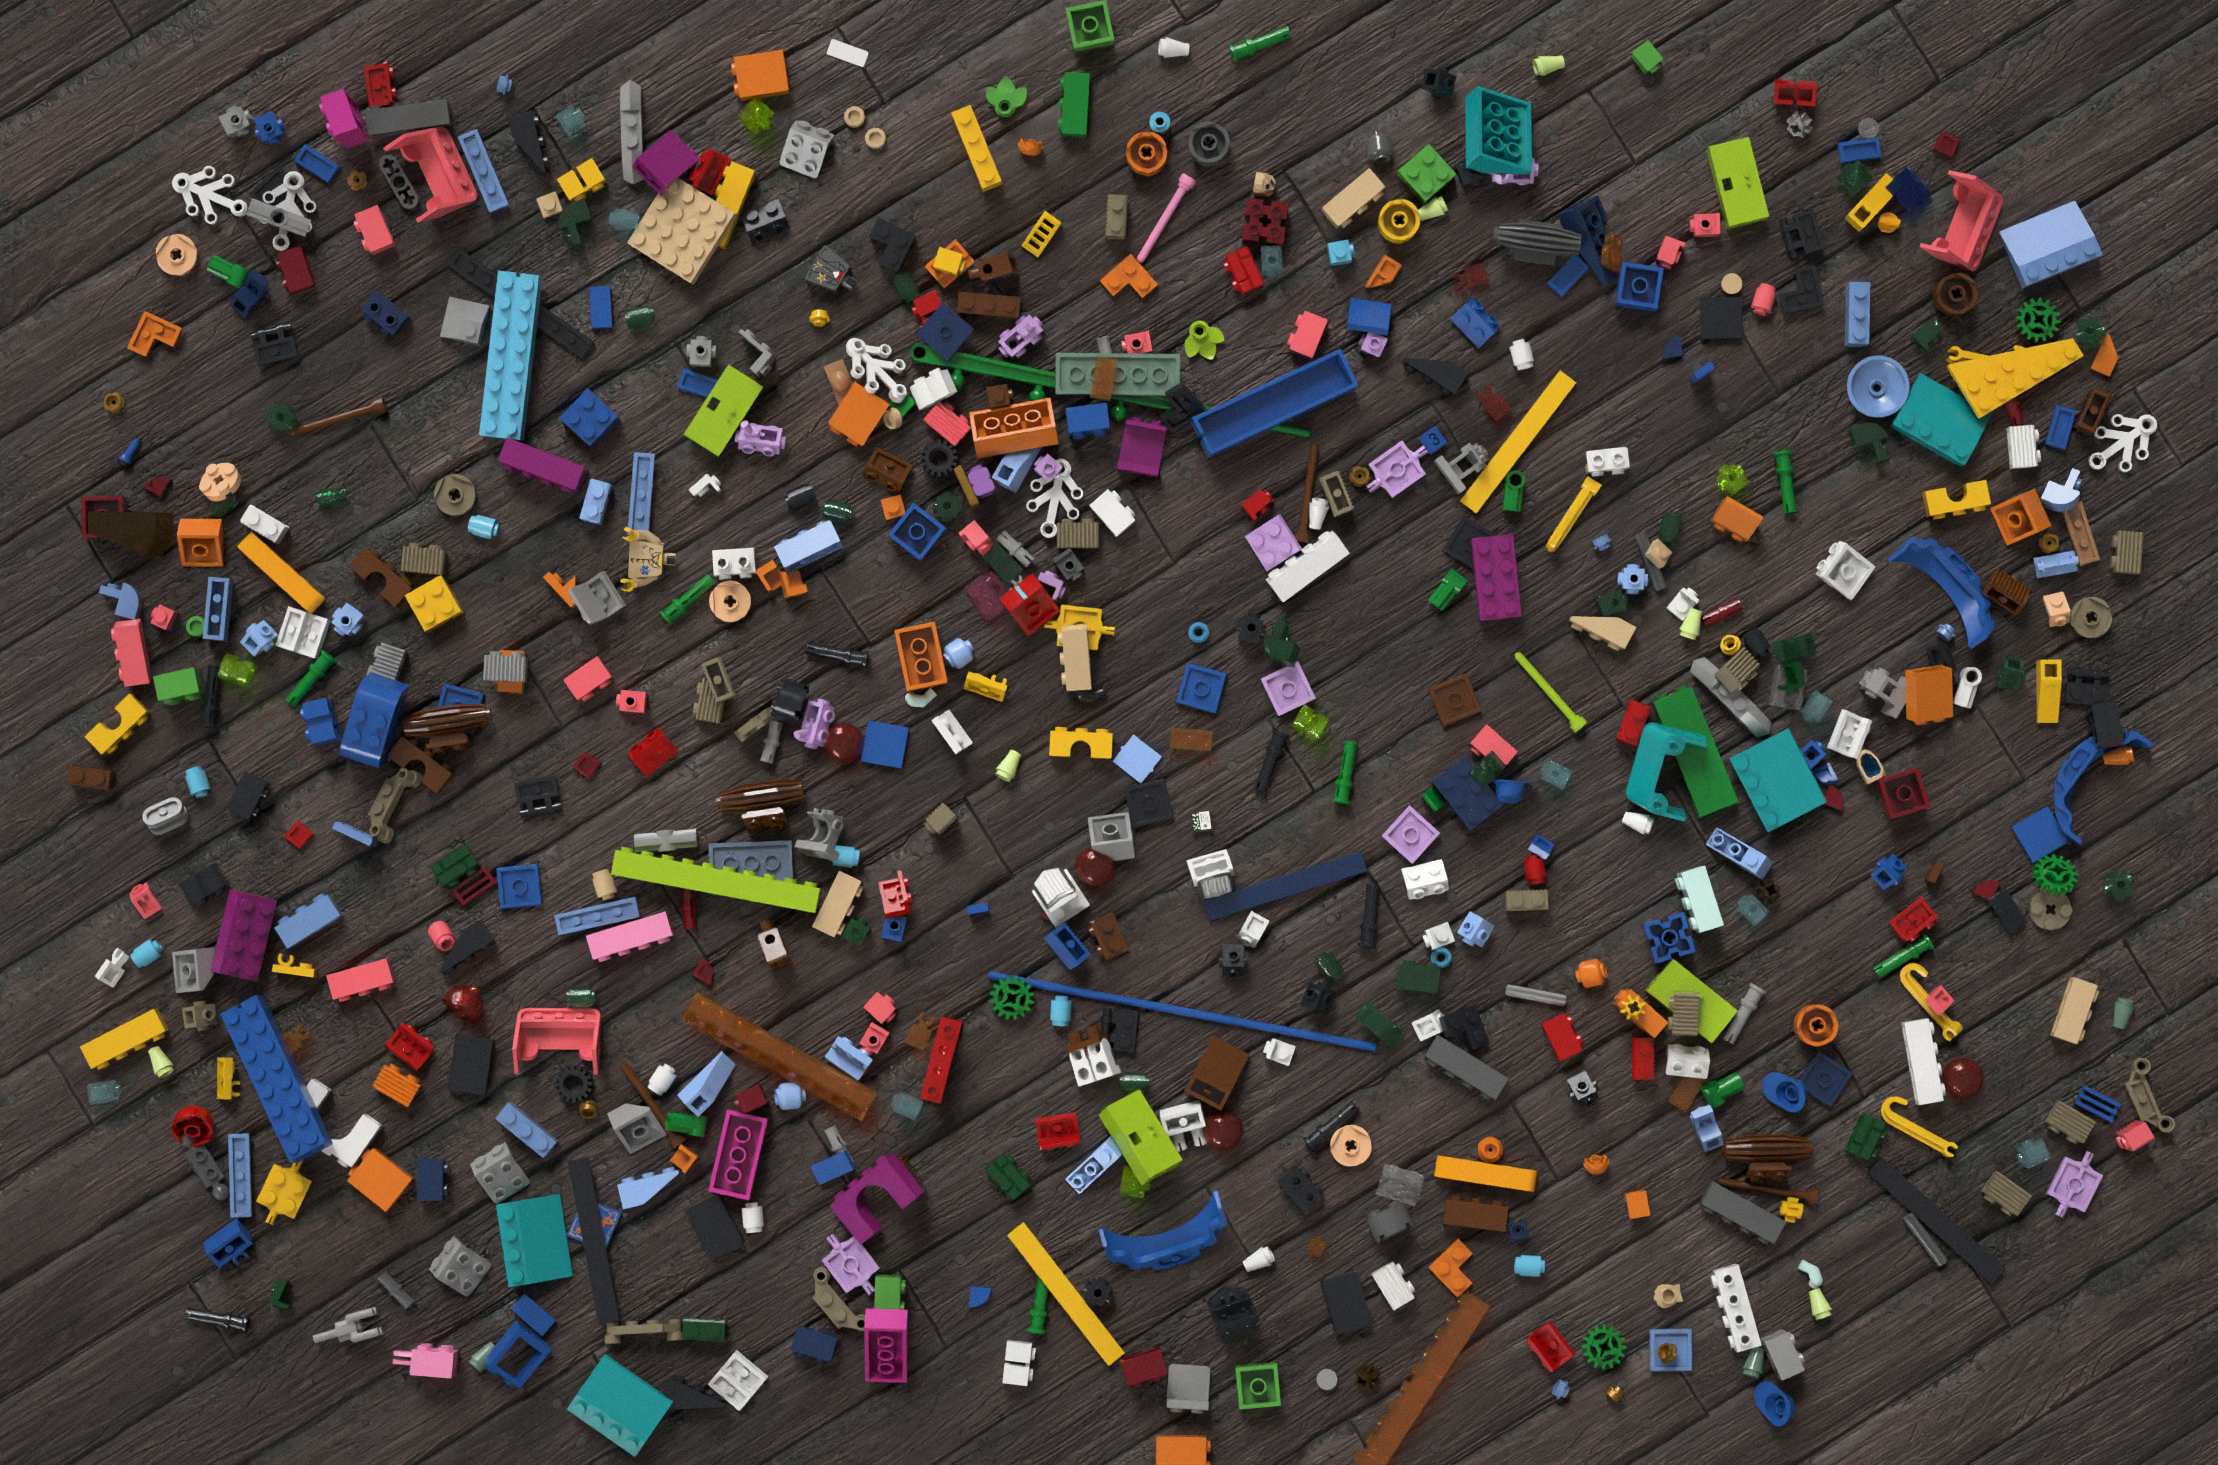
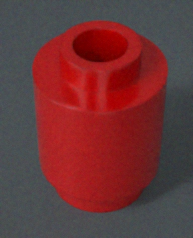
(1534, 869)

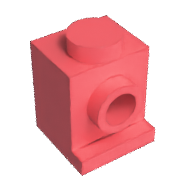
(1698, 230)
(1669, 252)
(1145, 343)
(976, 538)
(163, 617)
(639, 704)
(881, 1035)

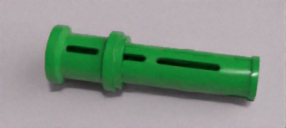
(1250, 46)
(1784, 471)
(681, 608)
(316, 670)
(1344, 783)
(1911, 951)
(1039, 1311)

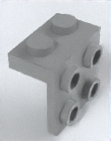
(805, 148)
(763, 363)
(596, 598)
(499, 1173)
(459, 1267)
(1188, 1388)

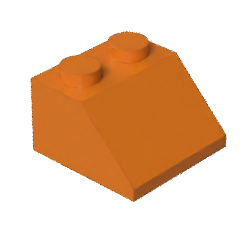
(2020, 517)
(1736, 519)
(201, 542)

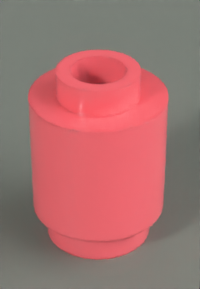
(1764, 299)
(441, 935)

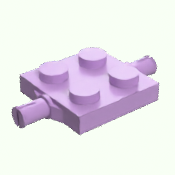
(1396, 469)
(2074, 1184)
(850, 1264)

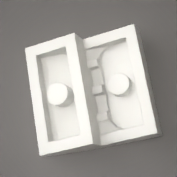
(303, 632)
(738, 1380)

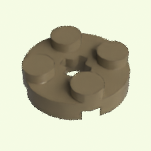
(444, 499)
(2101, 612)
(754, 725)
(2048, 921)

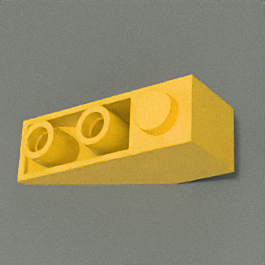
(1870, 204)
(2048, 690)

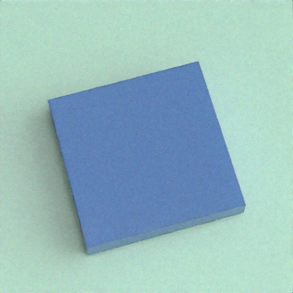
(355, 833)
(1681, 1339)

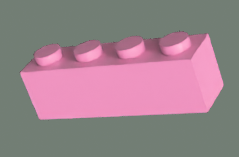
(630, 935)

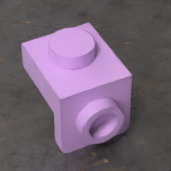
(1372, 344)
(1047, 467)
(1050, 579)

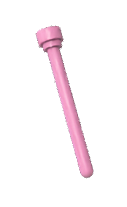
(1185, 184)

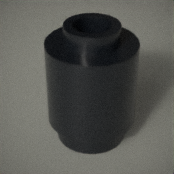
(800, 496)
(1756, 642)

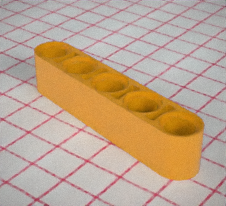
(281, 572)
(1485, 1173)

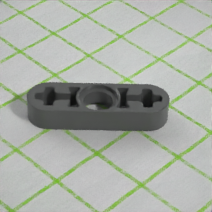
(386, 171)

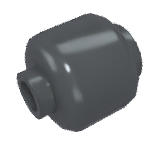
(1379, 147)

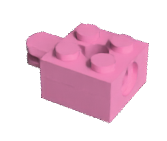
(430, 1361)

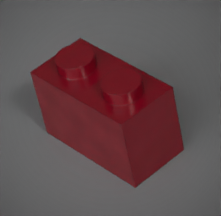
(296, 270)
(751, 1098)

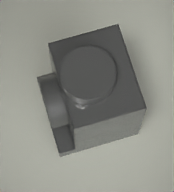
(1068, 556)

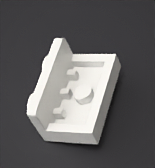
(1607, 460)
(1849, 734)
(1425, 879)
(1687, 1061)

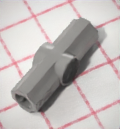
(292, 222)
(666, 840)

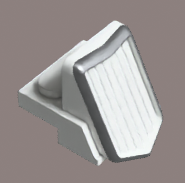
(1212, 874)
(1059, 895)

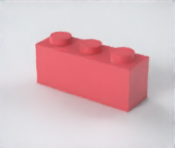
(131, 652)
(361, 980)

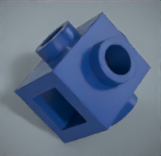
(266, 122)
(1888, 871)

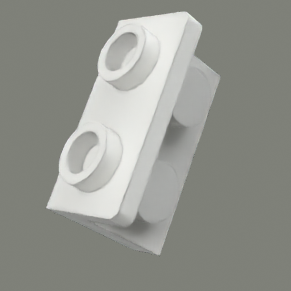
(952, 731)

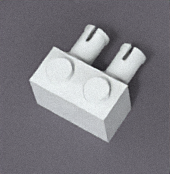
(734, 562)
(1183, 1119)

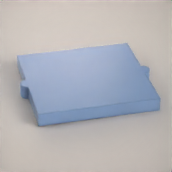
(1137, 759)

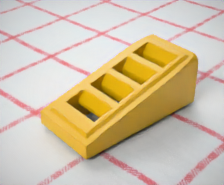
(1037, 252)

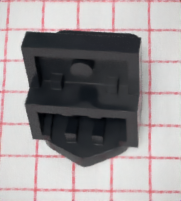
(1233, 1314)

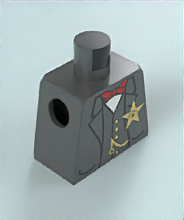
(830, 272)

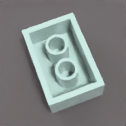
(1699, 899)

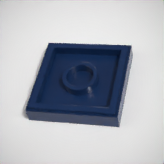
(1825, 1078)

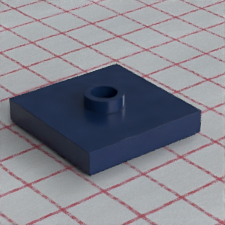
(945, 331)

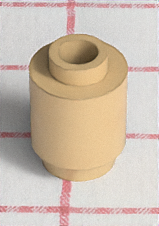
(604, 884)

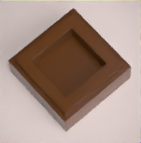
(1934, 872)

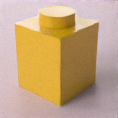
(949, 261)

